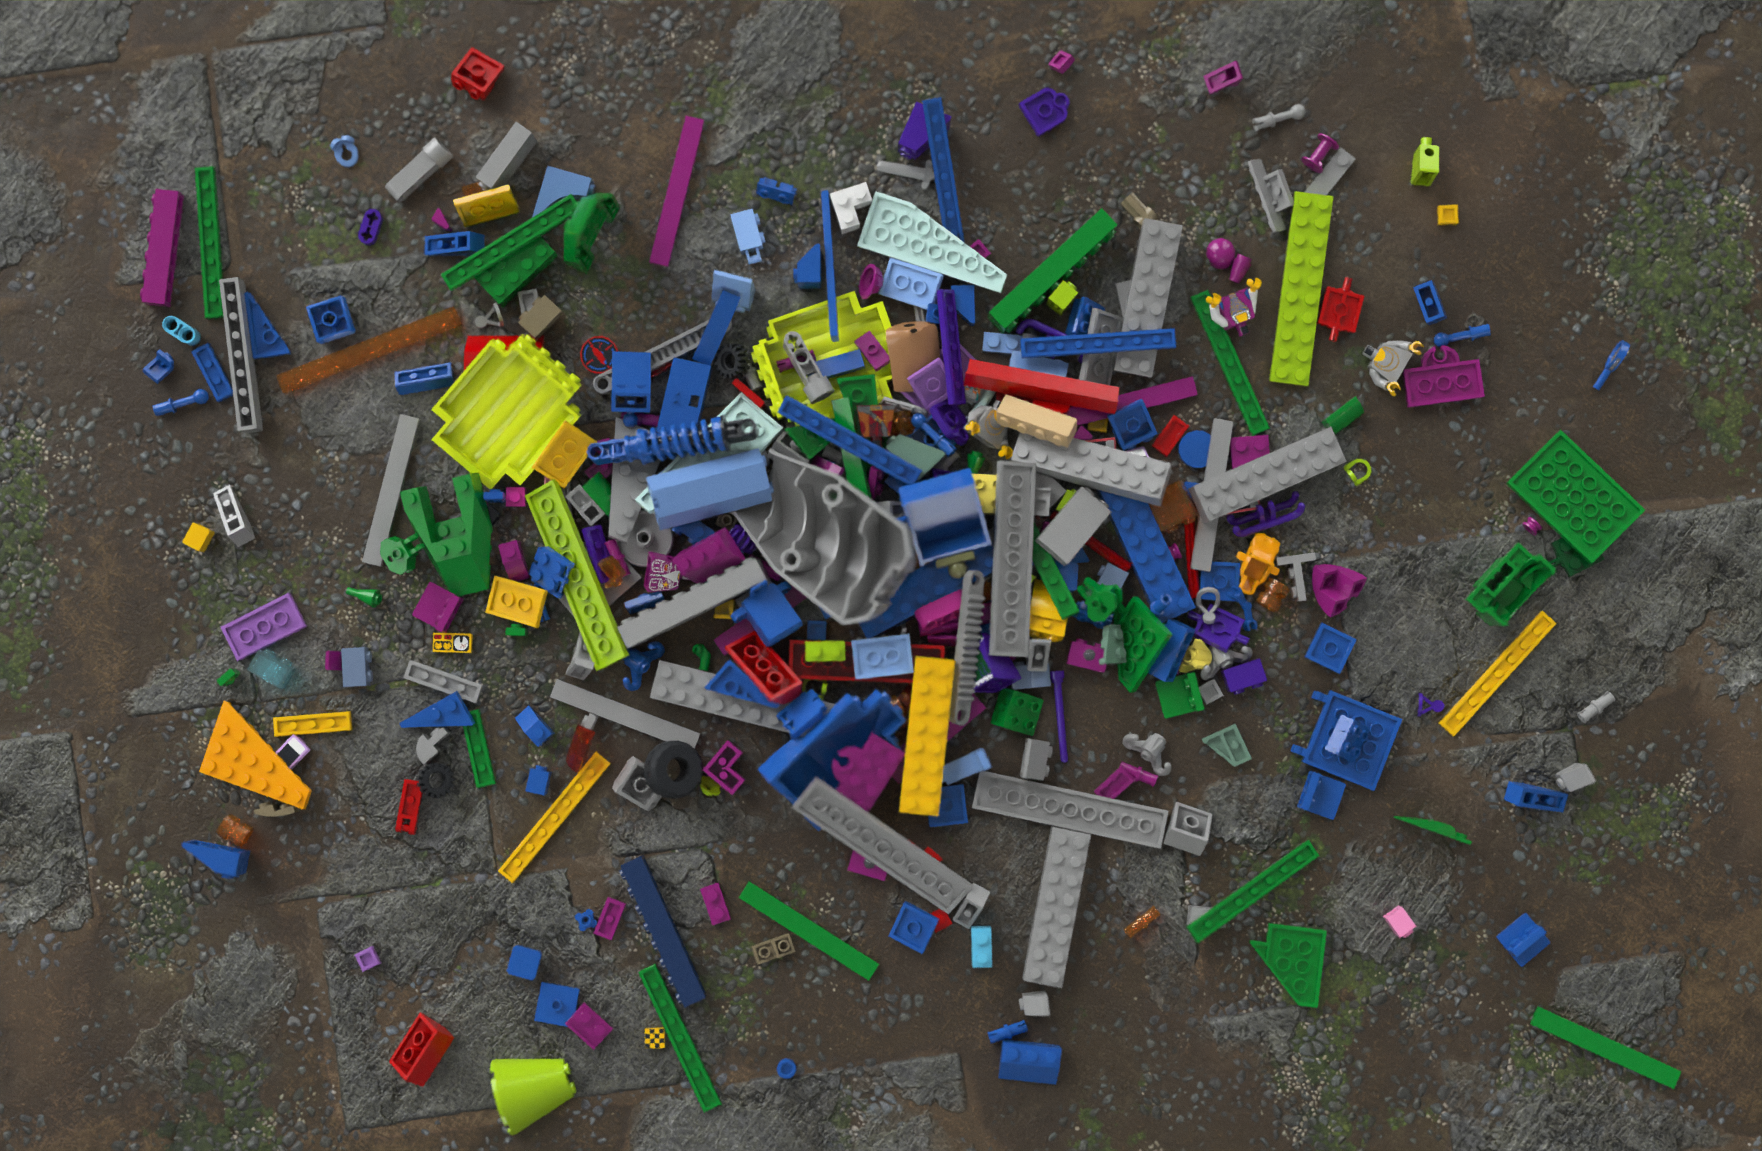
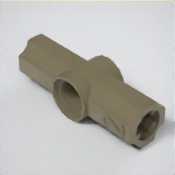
(1138, 210)

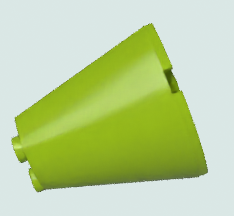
(529, 1089)

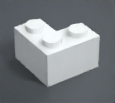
(845, 204)

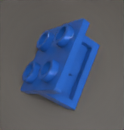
(1080, 316)
(1347, 738)
(1523, 939)

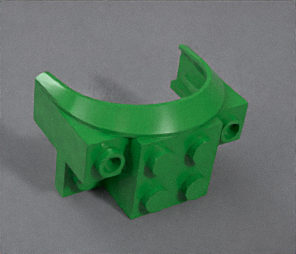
(1508, 585)

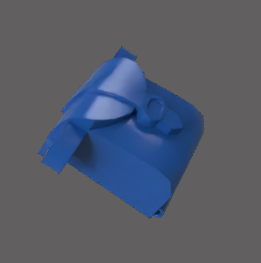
(769, 612)

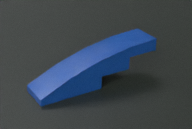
(716, 327)

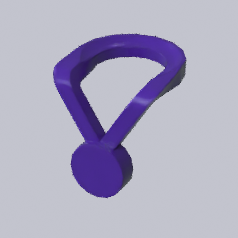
(1436, 706)

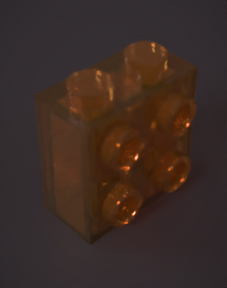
(1175, 508)

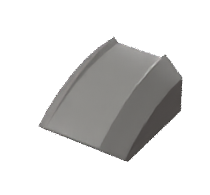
(633, 785)

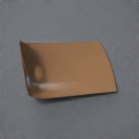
(911, 351)

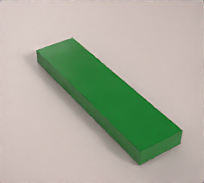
(479, 751)

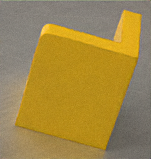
(198, 537)
(725, 610)

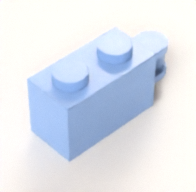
(747, 234)

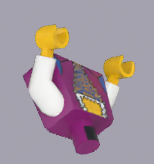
(1235, 308)

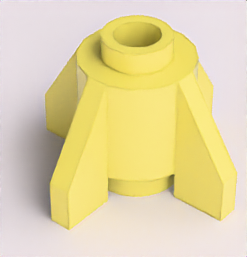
(1196, 657)

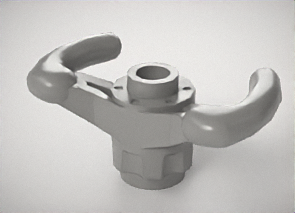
(1224, 661)
(1149, 750)

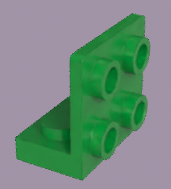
(1180, 695)
(1017, 711)

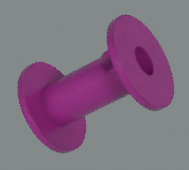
(1314, 162)

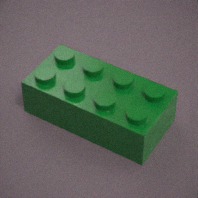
(516, 271)

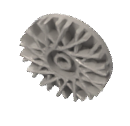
(659, 540)

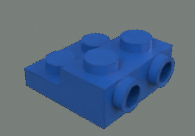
(1132, 425)

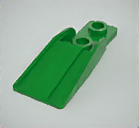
(1437, 827)

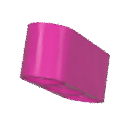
(939, 611)

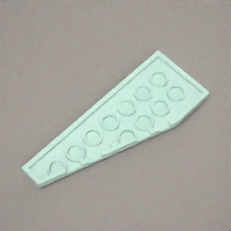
(912, 236)
(738, 409)

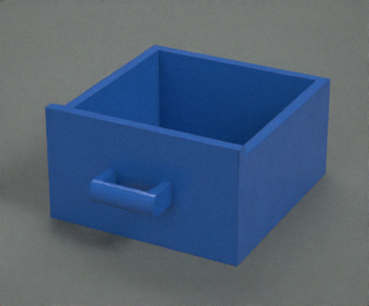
(944, 516)

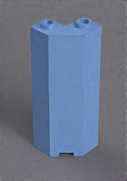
(710, 489)

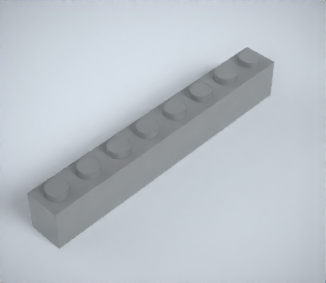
(240, 356)

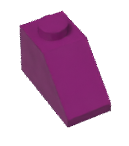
(514, 560)

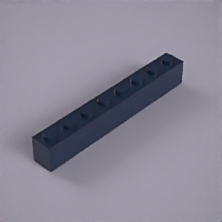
(663, 930)

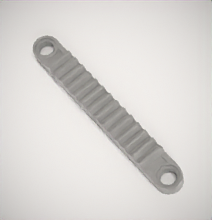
(665, 352)
(967, 647)

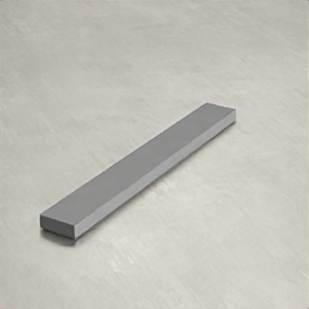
(1215, 466)
(391, 488)
(622, 714)

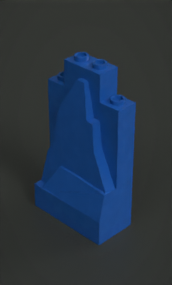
(811, 756)

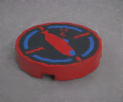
(597, 354)

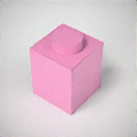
(1399, 922)

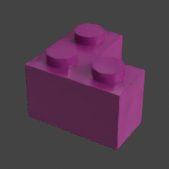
(721, 767)

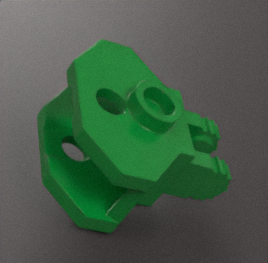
(401, 552)
(1102, 600)

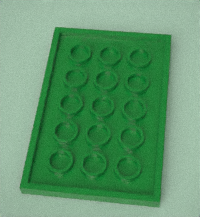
(1575, 496)

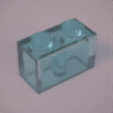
(271, 668)

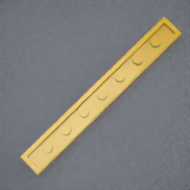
(1497, 673)
(554, 817)

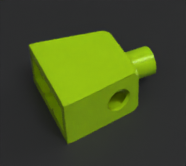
(1425, 163)

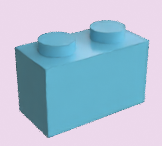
(981, 946)

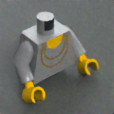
(1389, 362)
(984, 427)

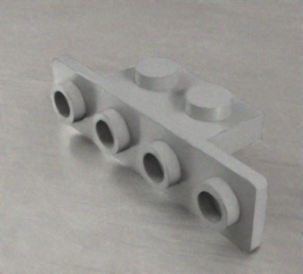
(1273, 193)

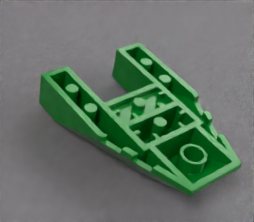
(585, 226)
(458, 545)

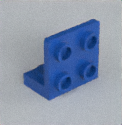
(1321, 795)

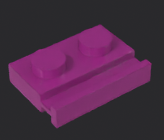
(589, 1025)

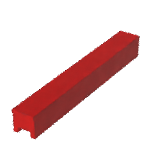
(1042, 386)

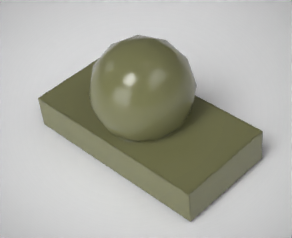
(956, 564)

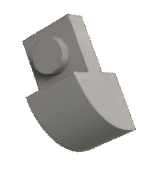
(584, 505)
(427, 747)

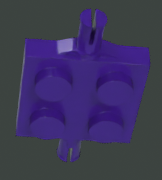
(1220, 633)

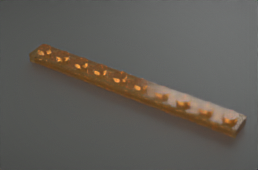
(368, 350)

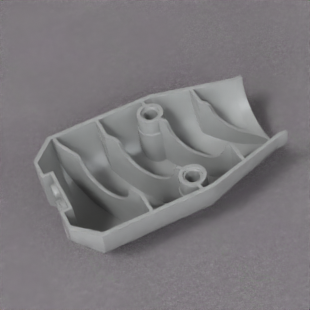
(830, 540)

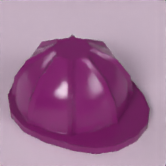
(870, 281)

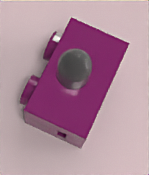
(1085, 655)
(863, 866)

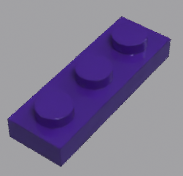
(596, 549)

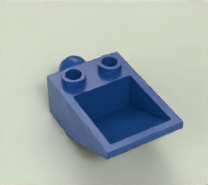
(631, 380)

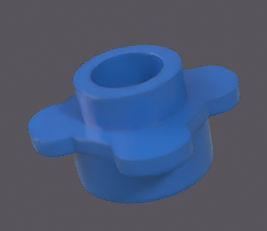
(591, 920)

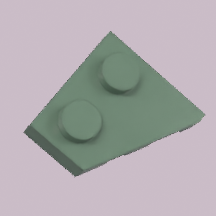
(1113, 645)
(1229, 745)

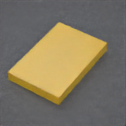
(486, 205)
(563, 454)
(516, 601)

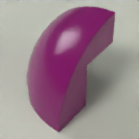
(1335, 587)

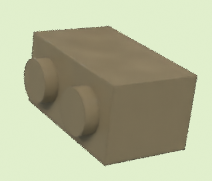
(539, 317)

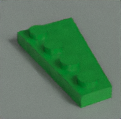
(861, 390)

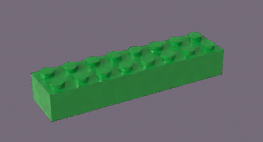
(1052, 271)

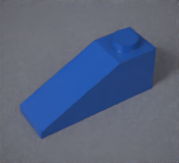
(454, 244)
(1535, 797)

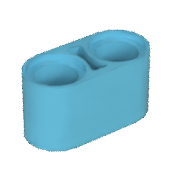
(181, 330)

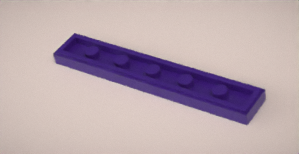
(951, 347)

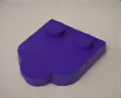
(1045, 110)
(951, 421)

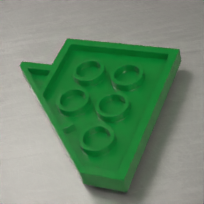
(1143, 640)
(1295, 959)

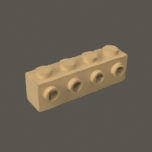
(1036, 421)

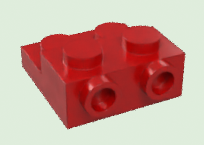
(476, 74)

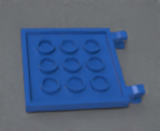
(1373, 752)

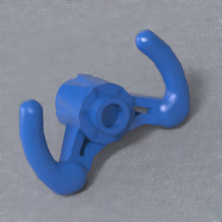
(640, 662)

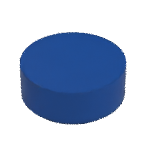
(786, 1068)

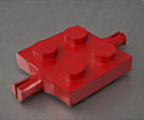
(1340, 309)

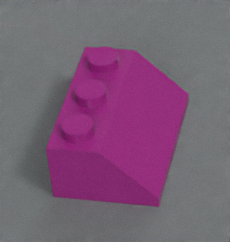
(709, 557)

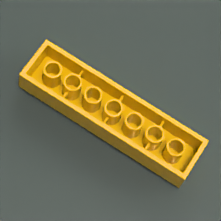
(926, 735)

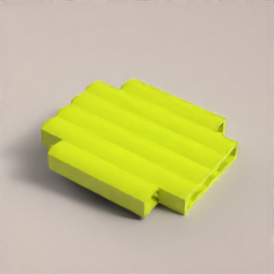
(814, 329)
(505, 410)

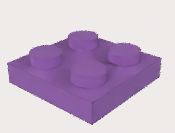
(929, 384)

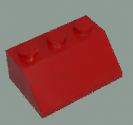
(421, 1050)

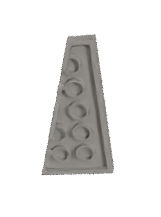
(627, 484)

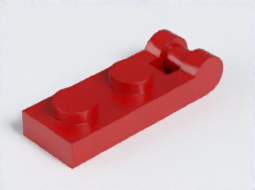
(409, 807)

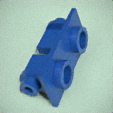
(767, 189)
(1083, 616)

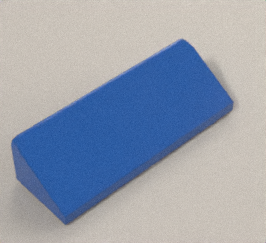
(424, 378)

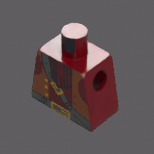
(875, 421)

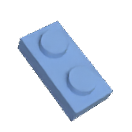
(1001, 343)

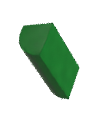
(1344, 415)
(600, 491)

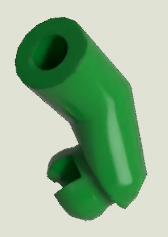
(704, 655)

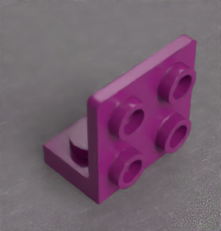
(437, 607)

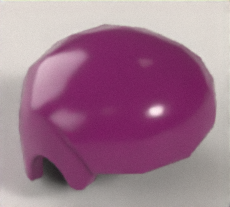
(1220, 253)

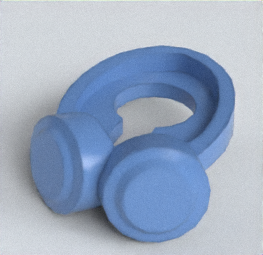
(336, 146)

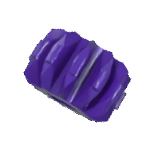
(742, 539)

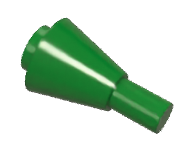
(975, 461)
(369, 596)

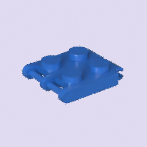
(549, 570)
(802, 713)

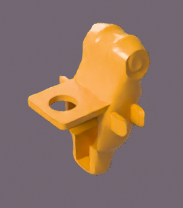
(1258, 562)

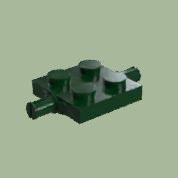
(1569, 558)

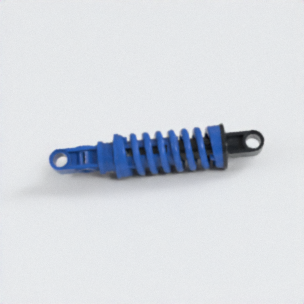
(674, 442)

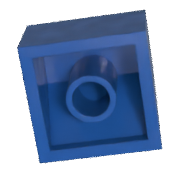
(809, 270)

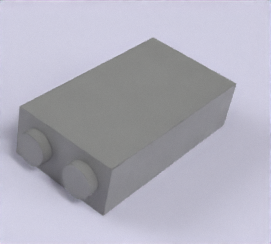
(506, 158)
(1073, 525)

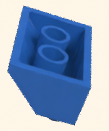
(1029, 1061)

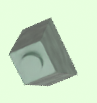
(915, 452)

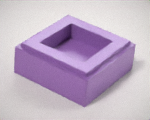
(368, 958)

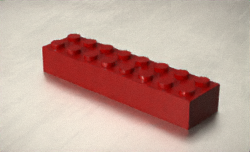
(845, 669)

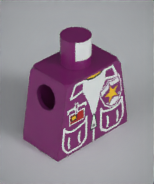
(661, 573)

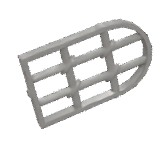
(903, 405)

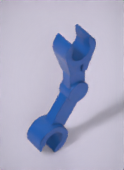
(1246, 606)

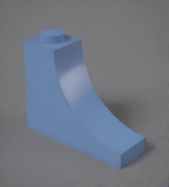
(558, 185)
(965, 766)

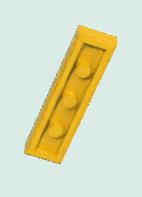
(312, 723)

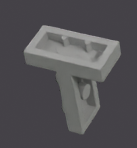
(1295, 572)
(581, 662)

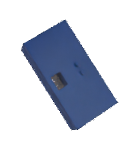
(685, 394)

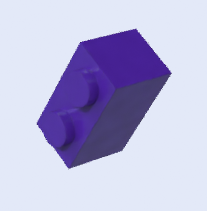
(1243, 676)

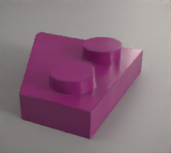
(1247, 449)

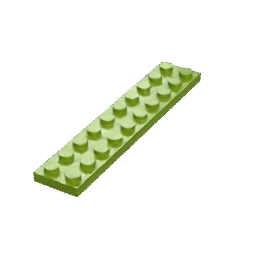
(1301, 288)
(583, 588)

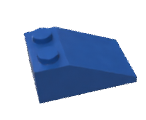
(220, 858)

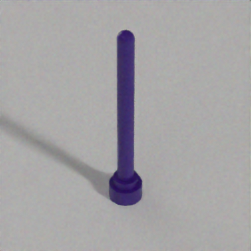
(1056, 678)

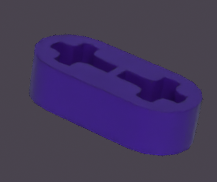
(366, 225)

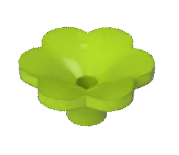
(709, 786)

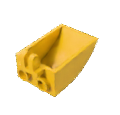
(1044, 617)

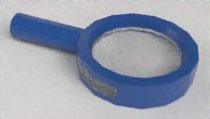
(1612, 362)

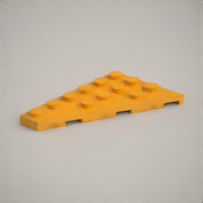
(246, 760)

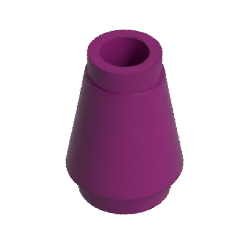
(1239, 268)

